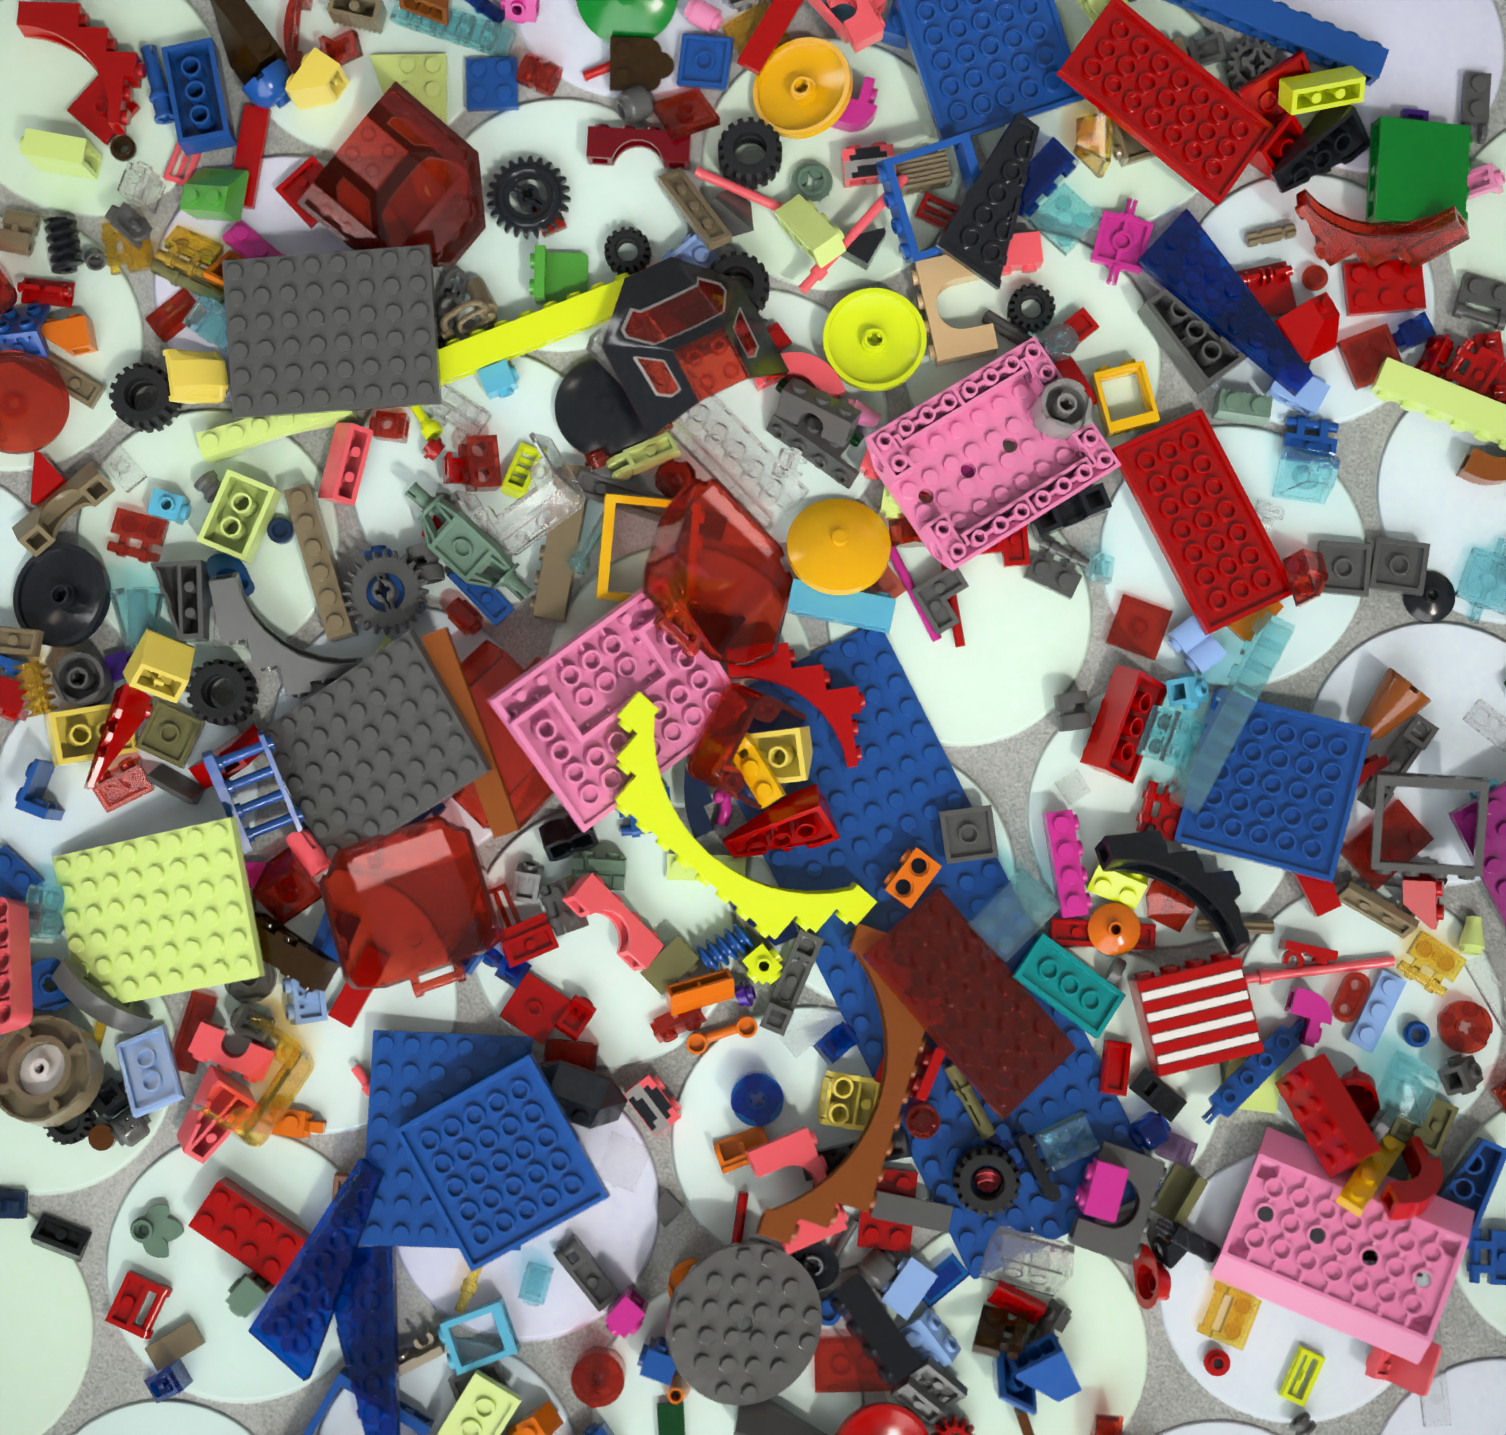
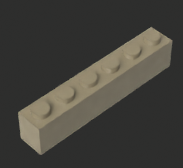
(320, 562)
(555, 577)

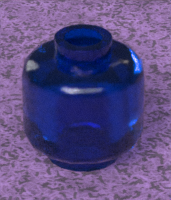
(1150, 1131)

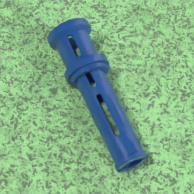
(159, 94)

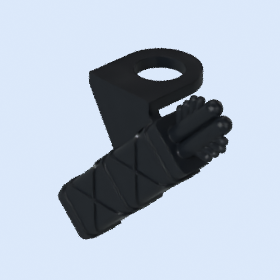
(1180, 1242)

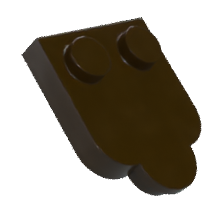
(637, 63)

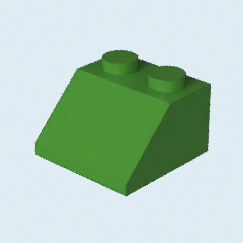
(215, 194)

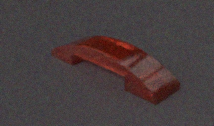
(291, 31)

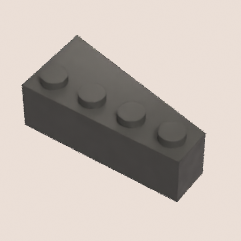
(1188, 341)

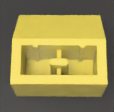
(317, 81)
(160, 666)

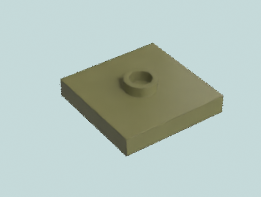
(170, 734)

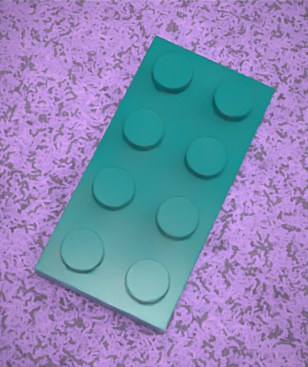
(1068, 985)

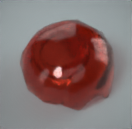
(673, 476)

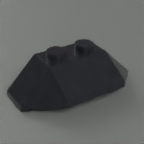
(584, 1094)

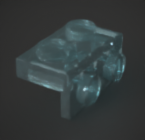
(1067, 1141)

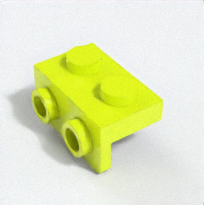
(1118, 886)

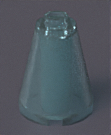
(136, 612)

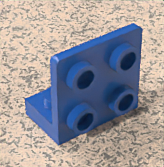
(22, 329)
(31, 794)

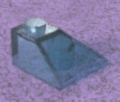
(1305, 475)
(1408, 1087)

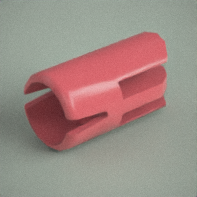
(308, 851)

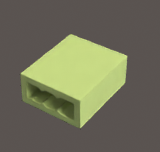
(61, 154)

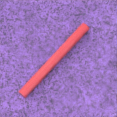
(737, 189)

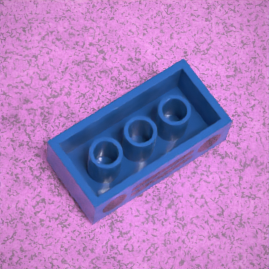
(199, 96)

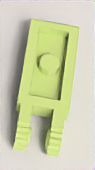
(643, 457)

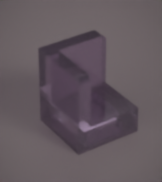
(1177, 1150)

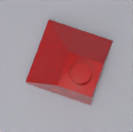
(1311, 327)

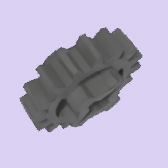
(1242, 70)

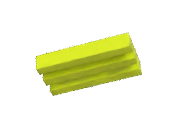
(1283, 1391)

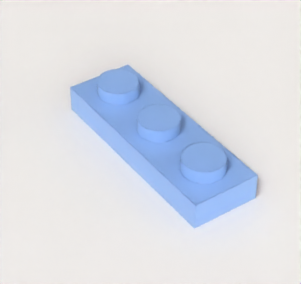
(1376, 1010)

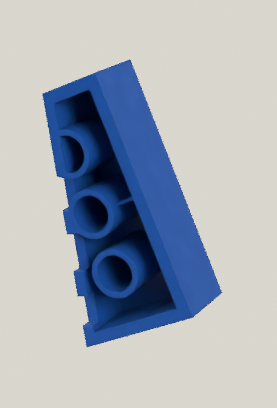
(1475, 1179)

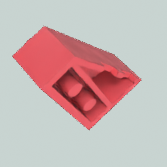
(220, 1095)

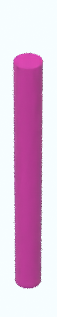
(909, 585)

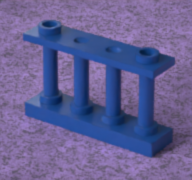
(226, 788)

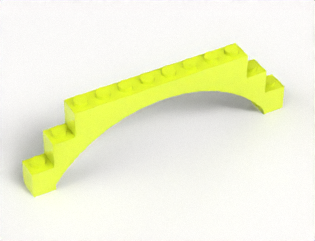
(765, 904)

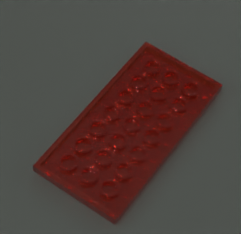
(969, 1003)

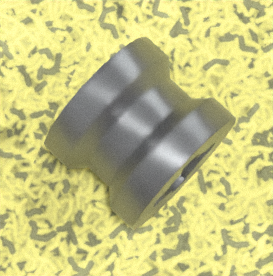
(208, 485)

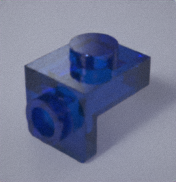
(836, 1042)

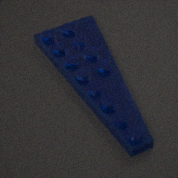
(1204, 281)
(305, 1299)
(369, 1337)

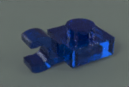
(512, 976)

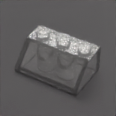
(1027, 1261)

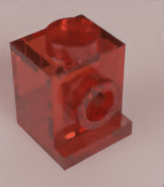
(396, 433)

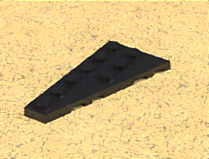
(989, 211)

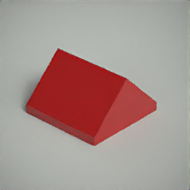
(1277, 145)

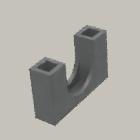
(1122, 1239)

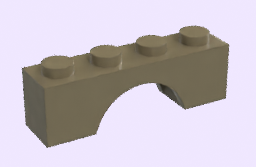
(42, 524)

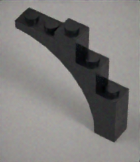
(1183, 871)

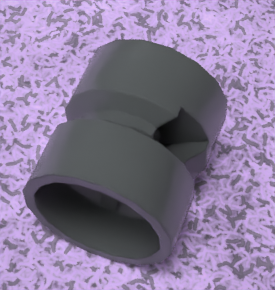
(432, 569)
(1072, 711)

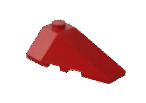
(123, 719)
(791, 822)

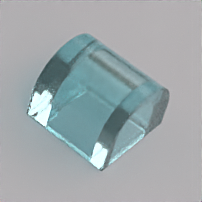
(1101, 569)

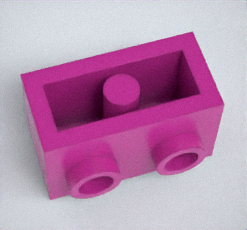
(626, 1313)

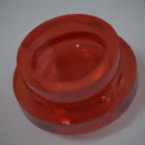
(1314, 278)
(596, 459)

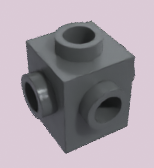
(1460, 1075)

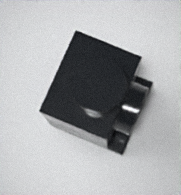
(103, 1101)

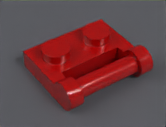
(131, 1300)

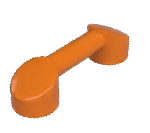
(697, 1041)

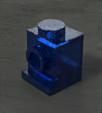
(1413, 332)

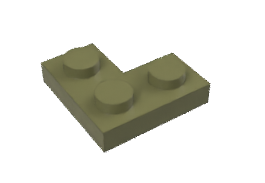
(1434, 1129)

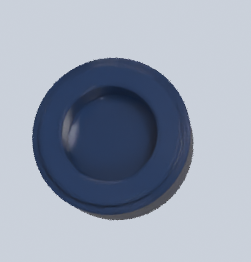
(280, 530)

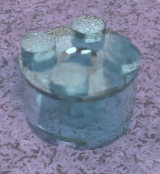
(208, 321)

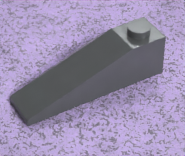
(770, 1419)

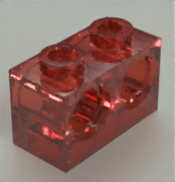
(487, 463)

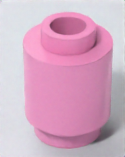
(704, 15)

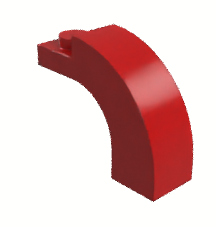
(1411, 1198)

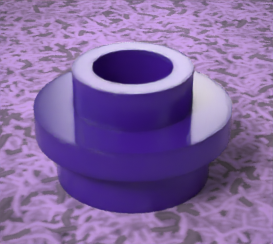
(745, 994)

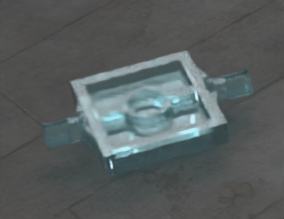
(1484, 581)

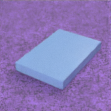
(149, 1071)

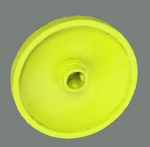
(874, 339)

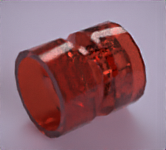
(537, 74)
(921, 1120)

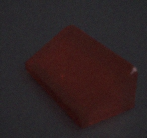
(168, 318)

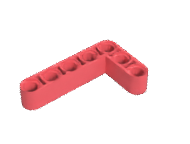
(15, 966)

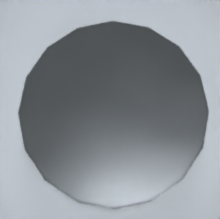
(254, 989)

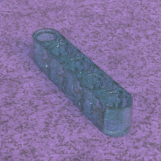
(462, 30)

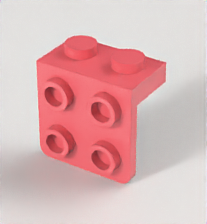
(1402, 1372)

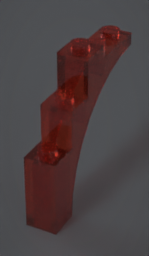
(1376, 242)

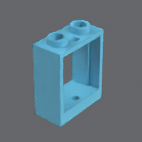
(504, 1326)

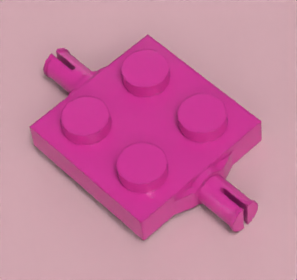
(1121, 241)

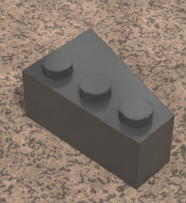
(187, 597)

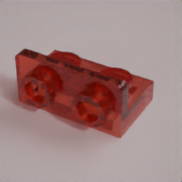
(122, 784)

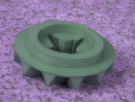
(816, 171)

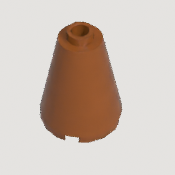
(1392, 704)

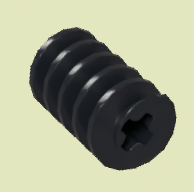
(62, 245)

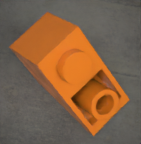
(72, 334)

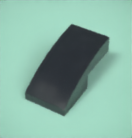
(1157, 1094)

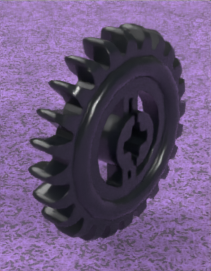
(548, 210)

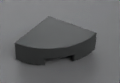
(668, 1208)

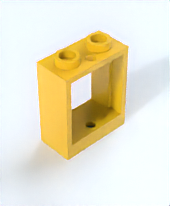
(1132, 423)

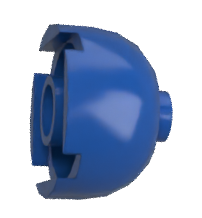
(269, 87)

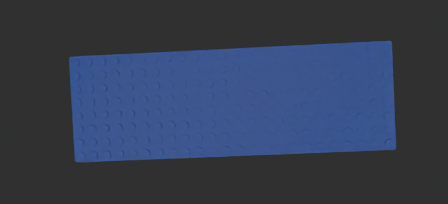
(879, 814)

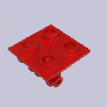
(1271, 286)

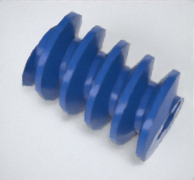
(725, 947)

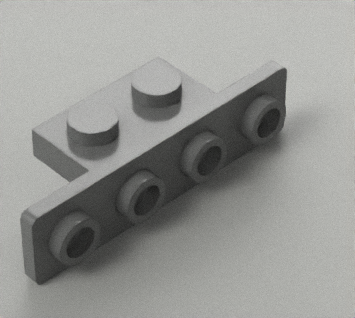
(815, 449)

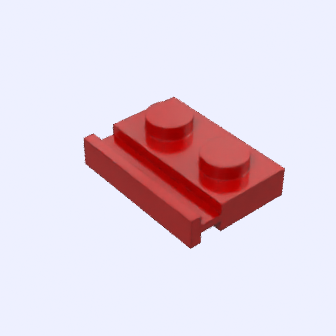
(528, 940)

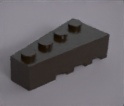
(293, 954)

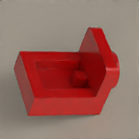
(576, 1017)

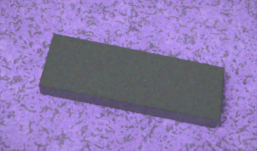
(912, 1211)

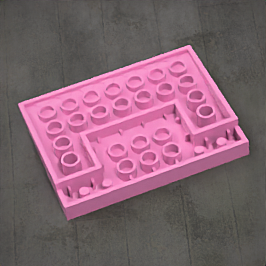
(570, 700)

